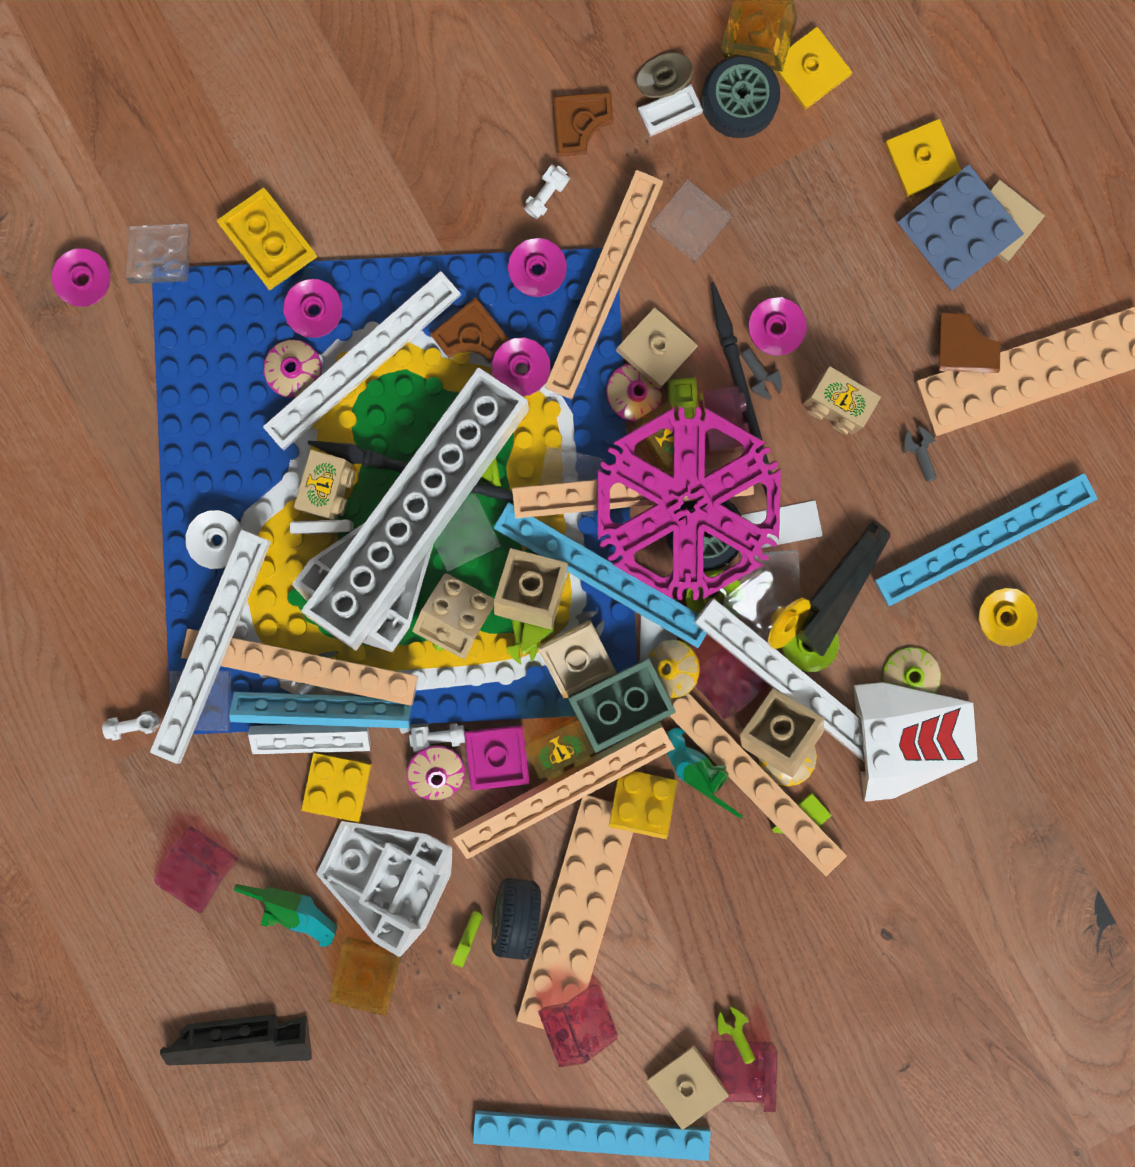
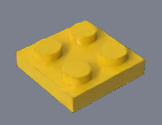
(336, 787)
(643, 804)

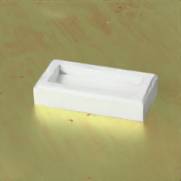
(670, 111)
(321, 527)

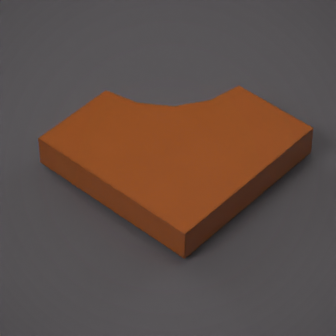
(578, 119)
(470, 331)
(964, 347)

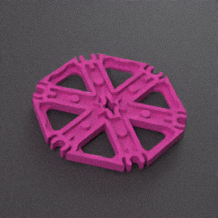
(711, 518)

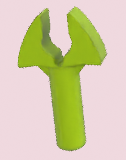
(514, 650)
(467, 939)
(737, 1034)

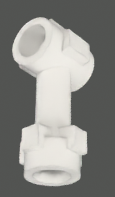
(555, 179)
(147, 723)
(421, 738)

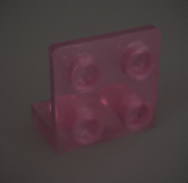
(751, 1081)

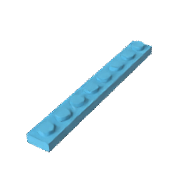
(985, 539)
(602, 575)
(591, 1135)

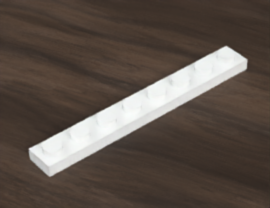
(362, 360)
(210, 647)
(781, 674)

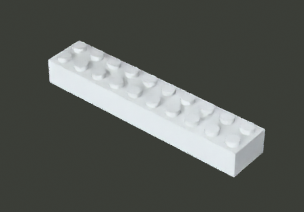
(416, 509)

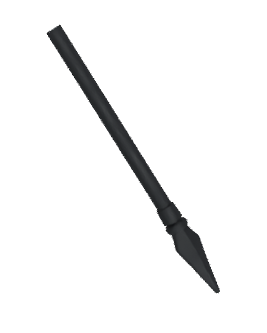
(732, 354)
(357, 455)

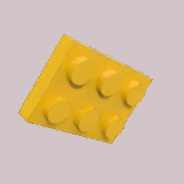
(266, 238)

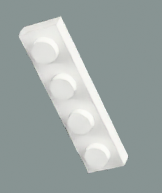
(307, 739)

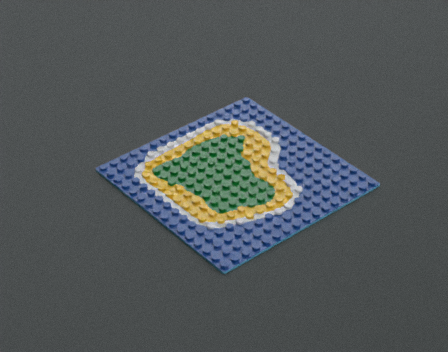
(220, 457)

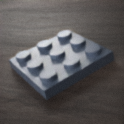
(960, 228)

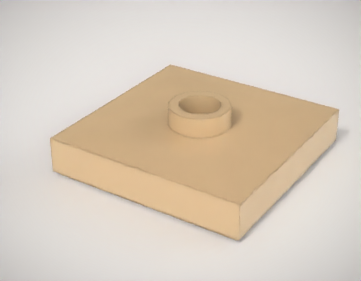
(1021, 211)
(656, 348)
(576, 659)
(688, 1087)

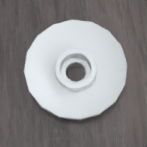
(200, 538)

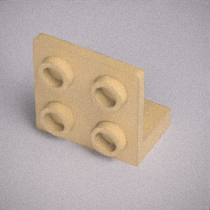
(453, 615)

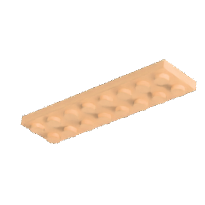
(1031, 373)
(577, 910)

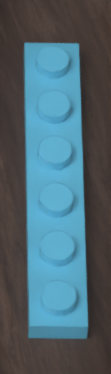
(318, 710)

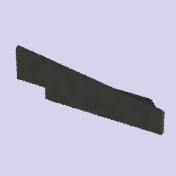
(841, 589)
(241, 1042)

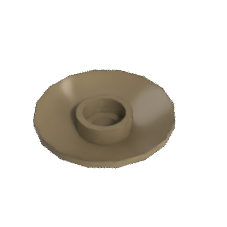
(664, 75)

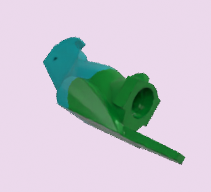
(697, 770)
(293, 912)

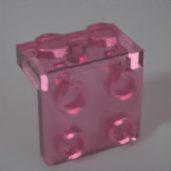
(728, 683)
(194, 869)
(579, 1027)

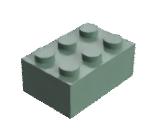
(621, 705)

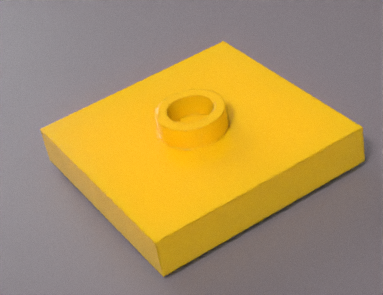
(813, 69)
(922, 157)

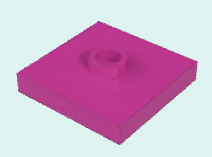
(497, 757)

